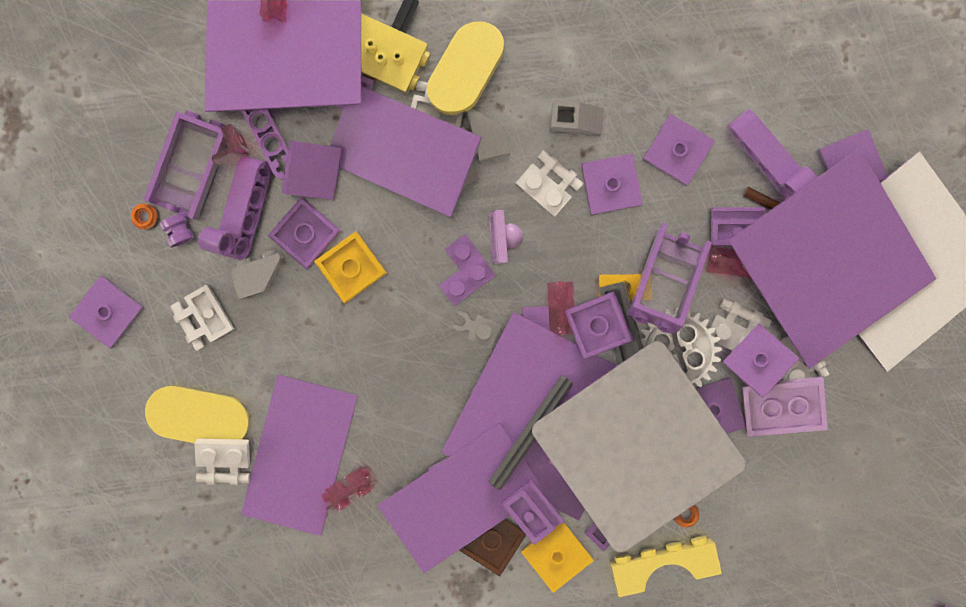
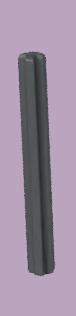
(526, 438)

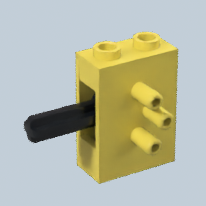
(391, 54)

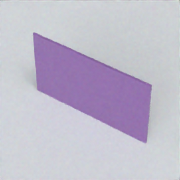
(405, 150)
(298, 454)
(455, 500)

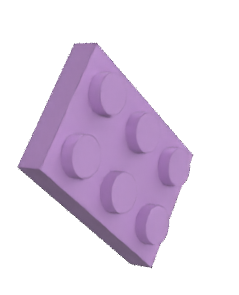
(787, 408)

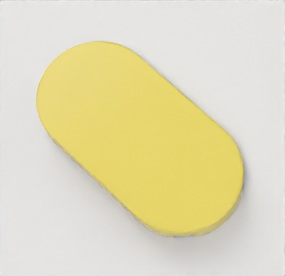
(465, 68)
(195, 414)

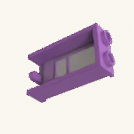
(185, 165)
(668, 281)

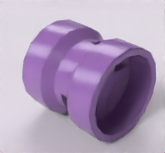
(176, 230)

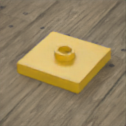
(350, 267)
(557, 557)

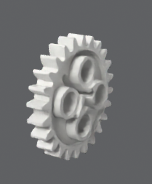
(701, 343)

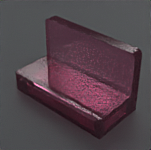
(237, 147)

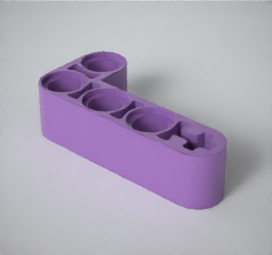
(265, 135)
(770, 154)
(241, 211)

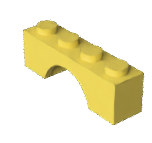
(632, 572)

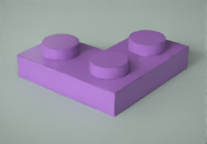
(472, 271)

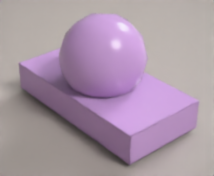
(502, 236)

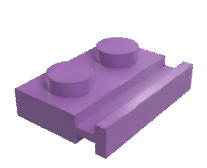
(730, 221)
(532, 512)

